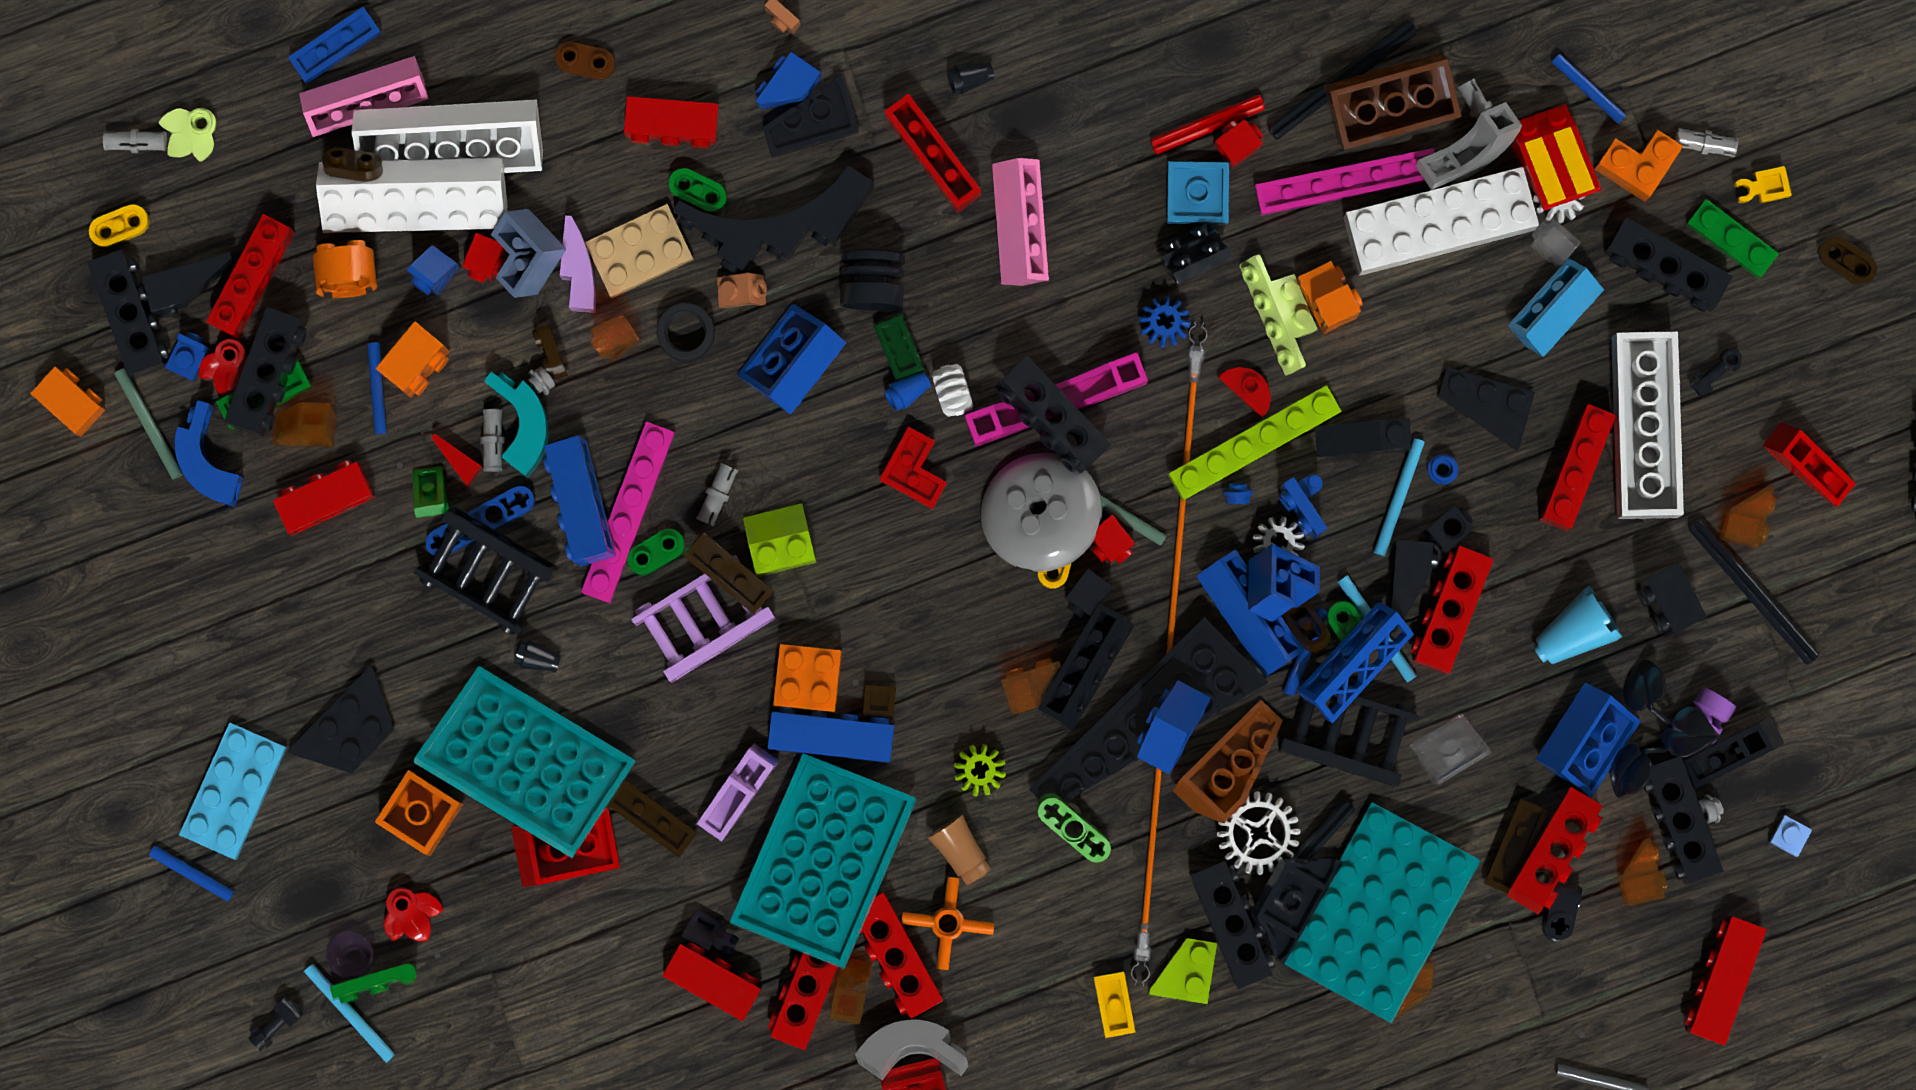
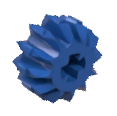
(1160, 331)

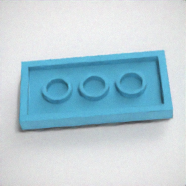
(232, 791)

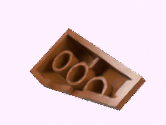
(1228, 770)

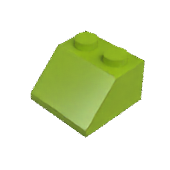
(779, 540)

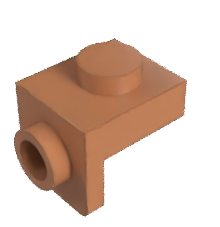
(782, 18)
(741, 290)

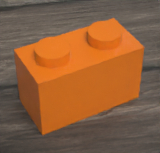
(68, 401)

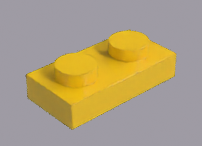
(1114, 1004)

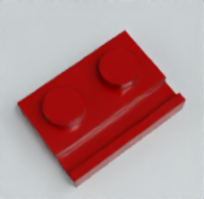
(915, 1076)

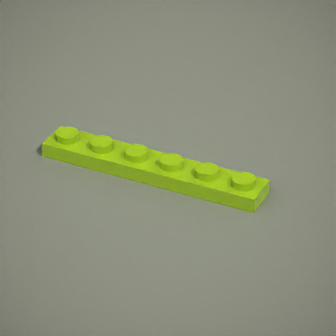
(1254, 443)

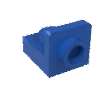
(187, 355)

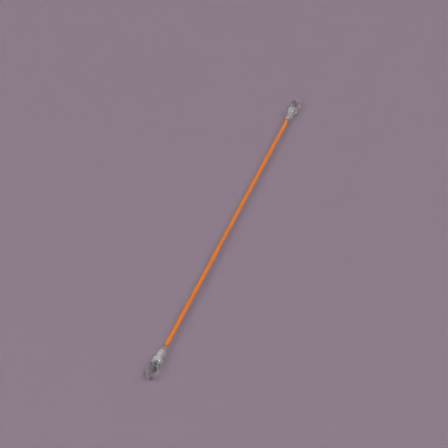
(1195, 356)

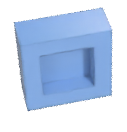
(1790, 836)

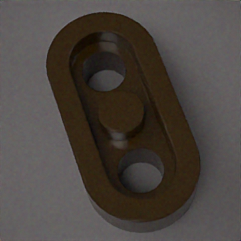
(352, 164)
(1848, 258)
(544, 337)
(1308, 627)

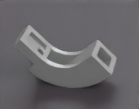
(1478, 148)
(909, 1037)

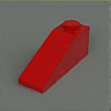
(1809, 463)

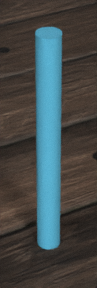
(1399, 497)
(1363, 609)
(351, 1015)

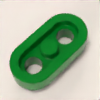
(698, 190)
(656, 553)
(1341, 630)

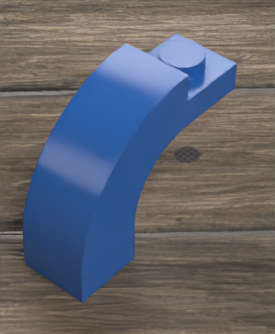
(194, 463)

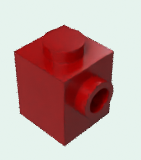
(1238, 142)
(484, 259)
(1112, 542)

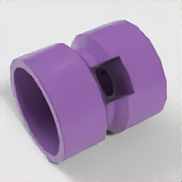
(1714, 707)

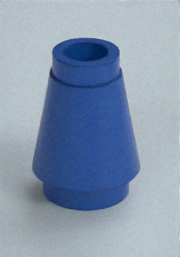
(906, 391)

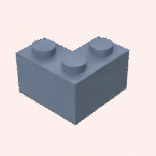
(531, 250)

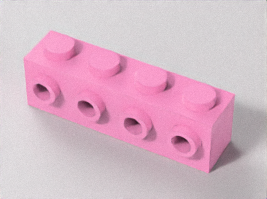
(384, 87)
(1018, 229)

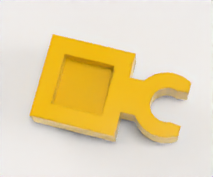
(1768, 185)

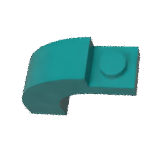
(533, 431)

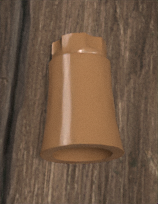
(960, 849)

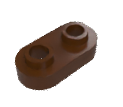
(584, 61)

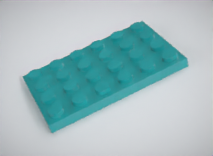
(524, 761)
(823, 861)
(1382, 912)

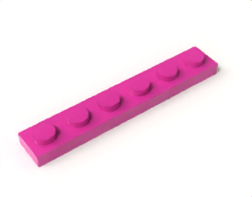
(1340, 183)
(630, 509)

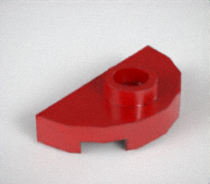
(1249, 388)

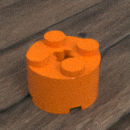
(344, 269)

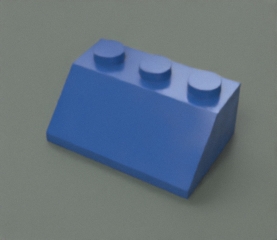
(791, 358)
(1588, 739)

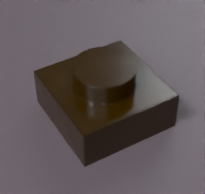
(879, 701)

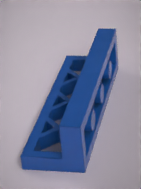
(1353, 656)

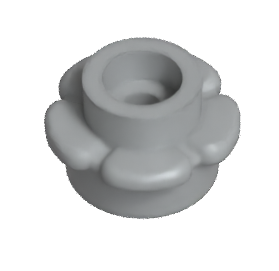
(540, 381)
(1711, 808)

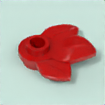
(224, 371)
(413, 918)

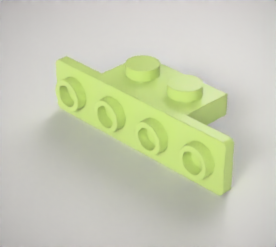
(1281, 310)

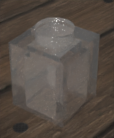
(1554, 242)

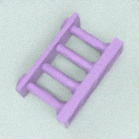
(703, 647)

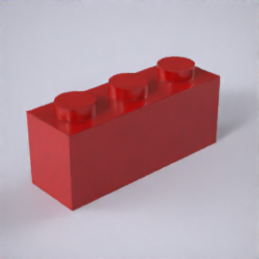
(671, 122)
(323, 497)
(713, 980)

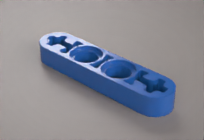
(480, 514)

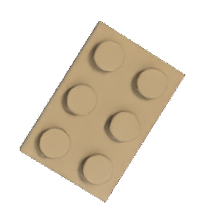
(639, 251)

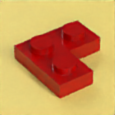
(905, 470)

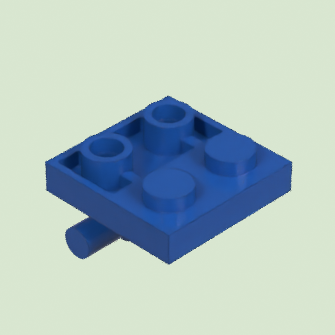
(1295, 497)

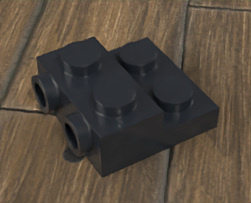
(1193, 253)

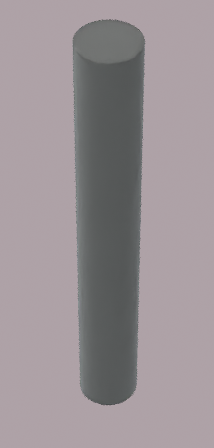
(1597, 1079)

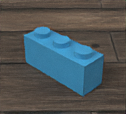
(1556, 307)

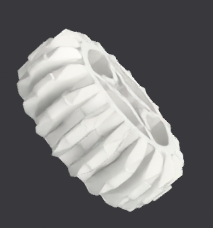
(1281, 848)

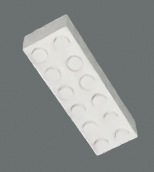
(454, 132)
(416, 197)
(1441, 221)
(1647, 425)

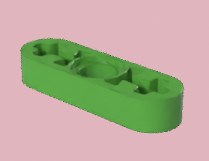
(1095, 834)

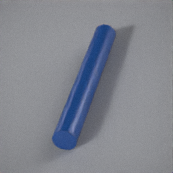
(1588, 88)
(376, 389)
(1301, 663)
(191, 873)

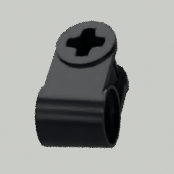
(1563, 908)

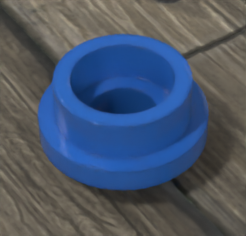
(1451, 465)
(1237, 493)

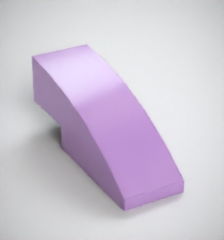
(578, 269)
(737, 792)

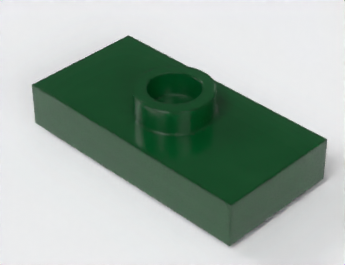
(898, 347)

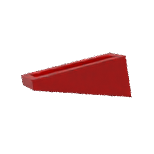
(462, 464)

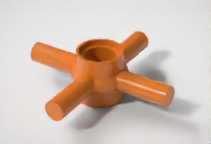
(932, 921)

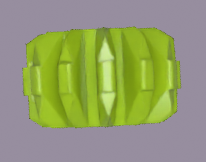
(970, 765)

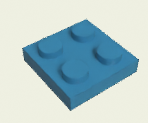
(1198, 193)

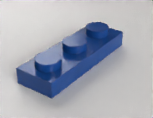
(334, 45)

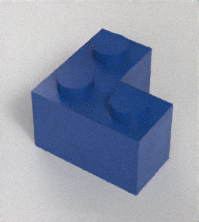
(1280, 582)
(1171, 726)

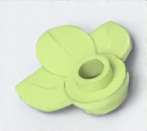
(186, 136)

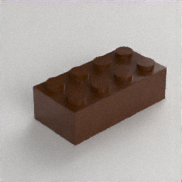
(1392, 101)

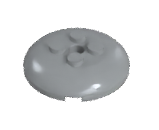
(1044, 539)

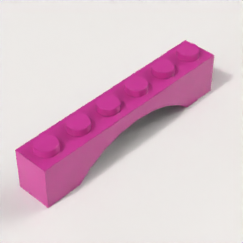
(1082, 391)

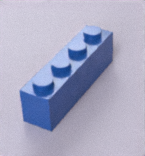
(579, 501)
(1266, 641)
(830, 736)

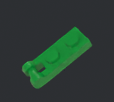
(375, 983)

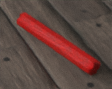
(1207, 124)

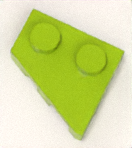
(1188, 973)

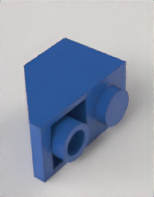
(790, 84)
(432, 271)

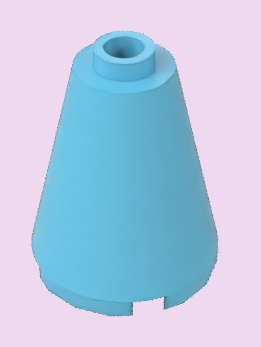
(1577, 629)

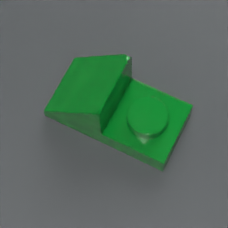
(429, 492)

